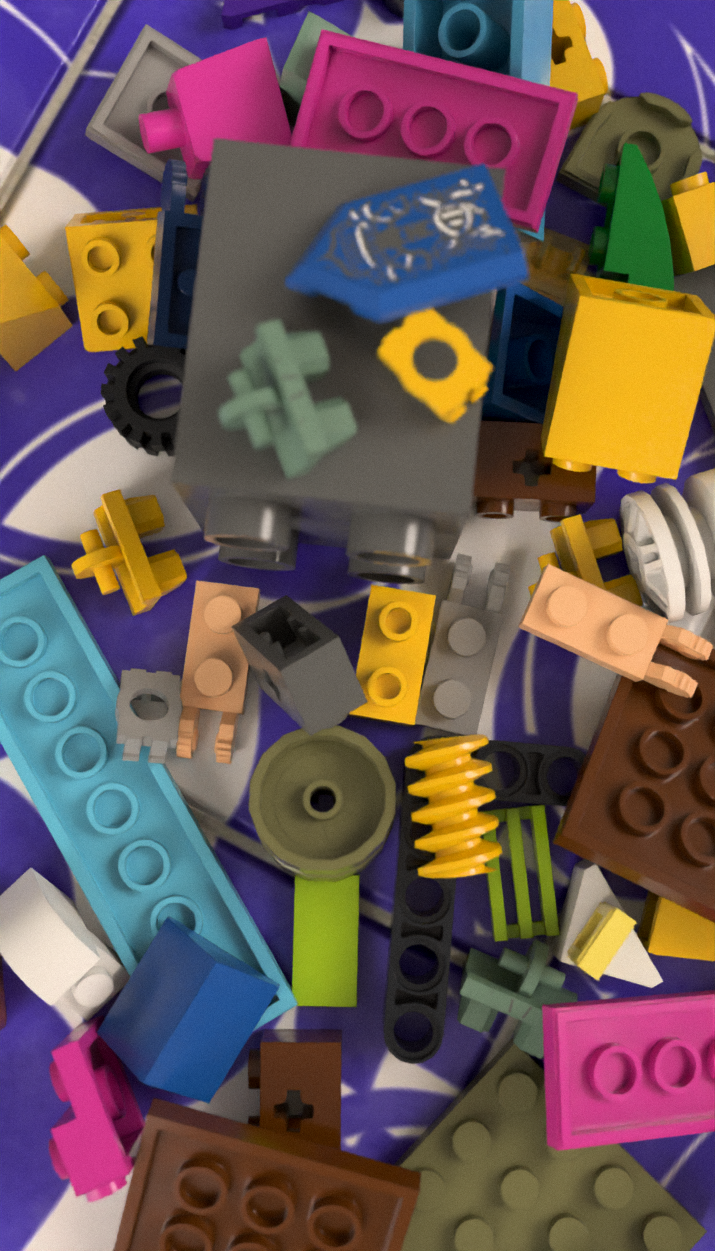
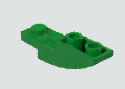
(635, 234)

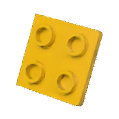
(114, 274)

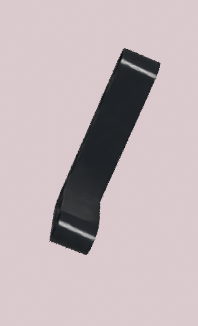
(434, 927)

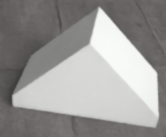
(583, 896)

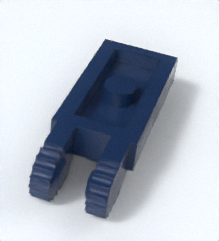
(175, 259)

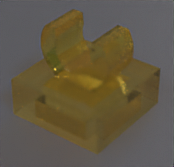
(552, 262)

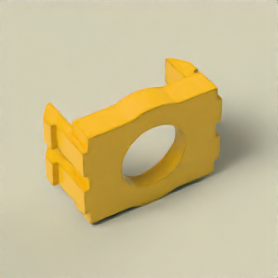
(443, 396)

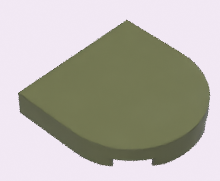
(650, 122)

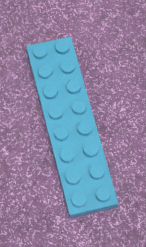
(112, 818)

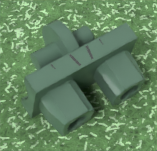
(276, 403)
(515, 987)

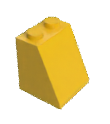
(625, 378)

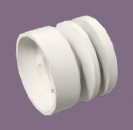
(672, 545)

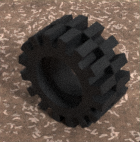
(123, 390)

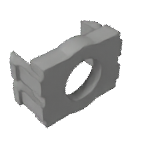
(138, 732)

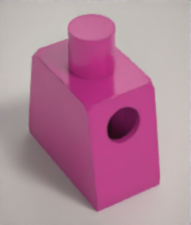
(219, 98)

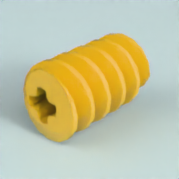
(453, 807)

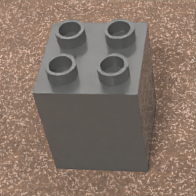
(405, 474)

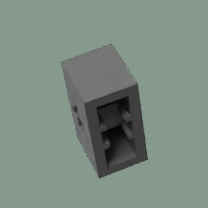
(300, 665)

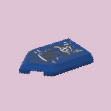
(414, 247)

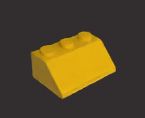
(28, 305)

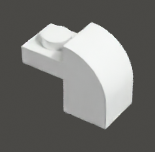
(54, 949)

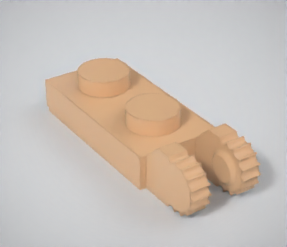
(609, 630)
(215, 665)

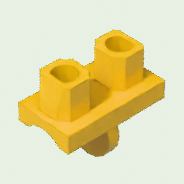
(121, 527)
(578, 548)

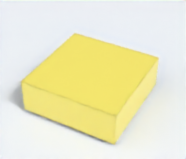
(600, 939)

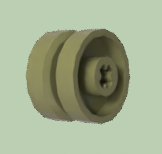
(331, 842)

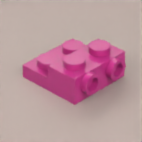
(103, 1126)

